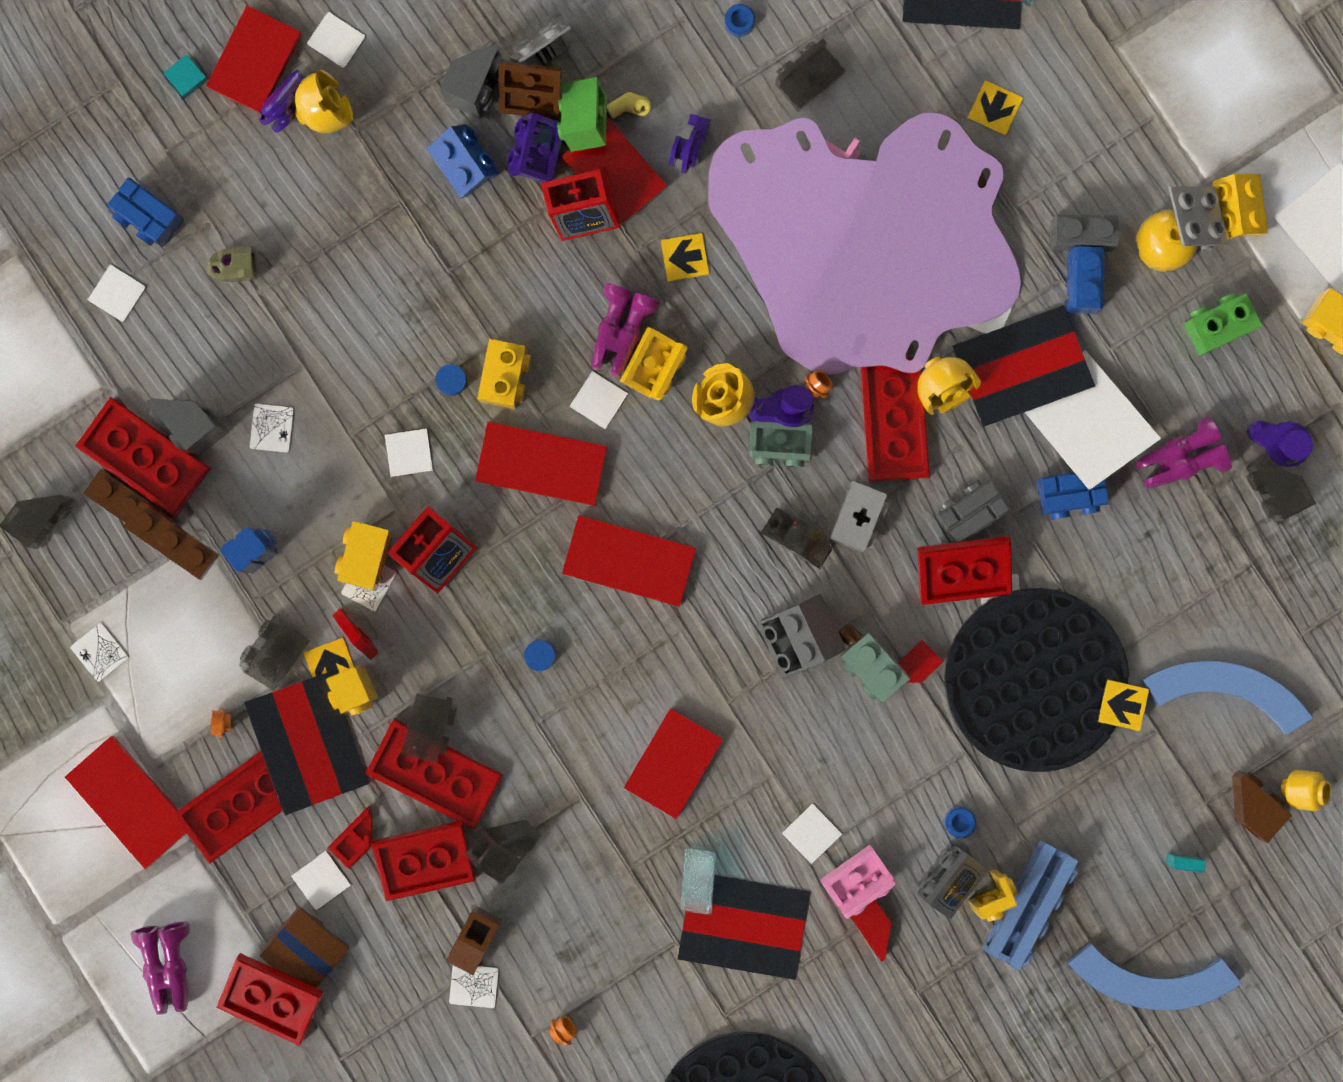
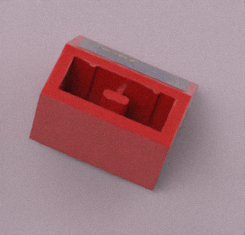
(581, 204)
(432, 550)

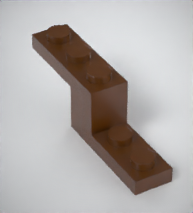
(151, 524)

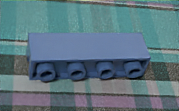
(1037, 896)

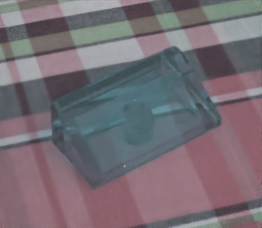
(698, 880)

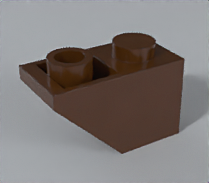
(1257, 810)
(473, 940)

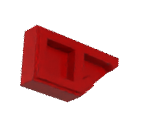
(355, 634)
(920, 662)
(354, 839)
(874, 927)

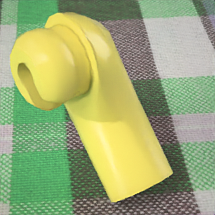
(630, 103)

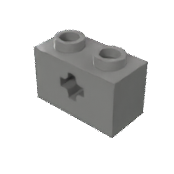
(856, 499)

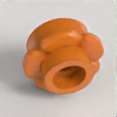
(818, 383)
(220, 722)
(563, 1030)

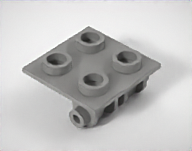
(551, 34)
(1198, 217)

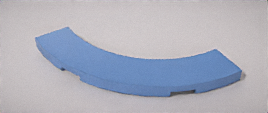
(1232, 680)
(1153, 992)

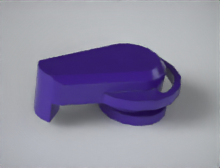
(278, 106)
(690, 149)
(784, 407)
(1282, 441)

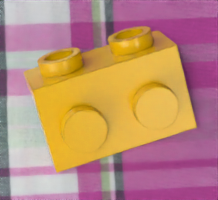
(1242, 205)
(654, 364)
(996, 901)

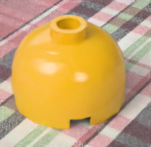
(320, 104)
(1161, 243)
(946, 383)
(723, 395)

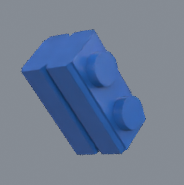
(145, 212)
(1085, 280)
(1068, 493)
(250, 549)

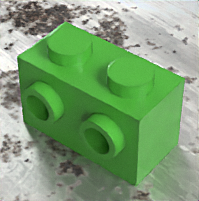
(583, 114)
(1222, 324)

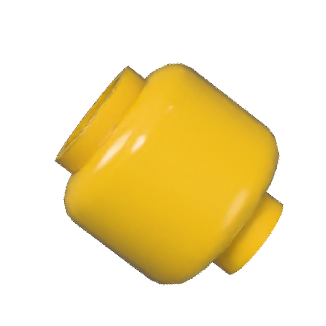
(1306, 790)

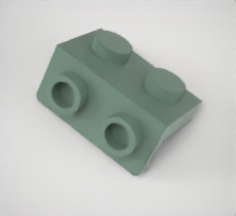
(780, 443)
(874, 667)

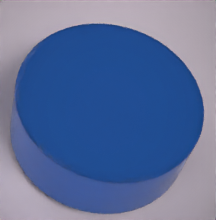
(739, 20)
(451, 380)
(539, 655)
(960, 822)

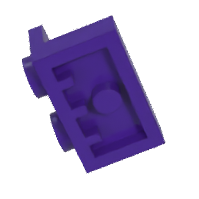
(535, 148)

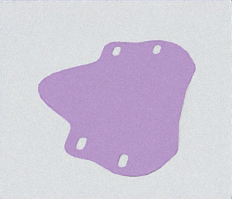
(790, 225)
(919, 250)

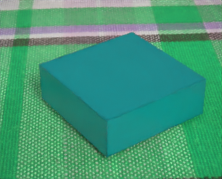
(185, 76)
(1186, 863)

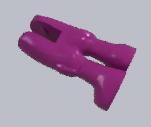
(614, 337)
(1173, 456)
(165, 976)

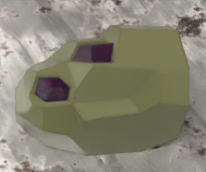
(234, 264)

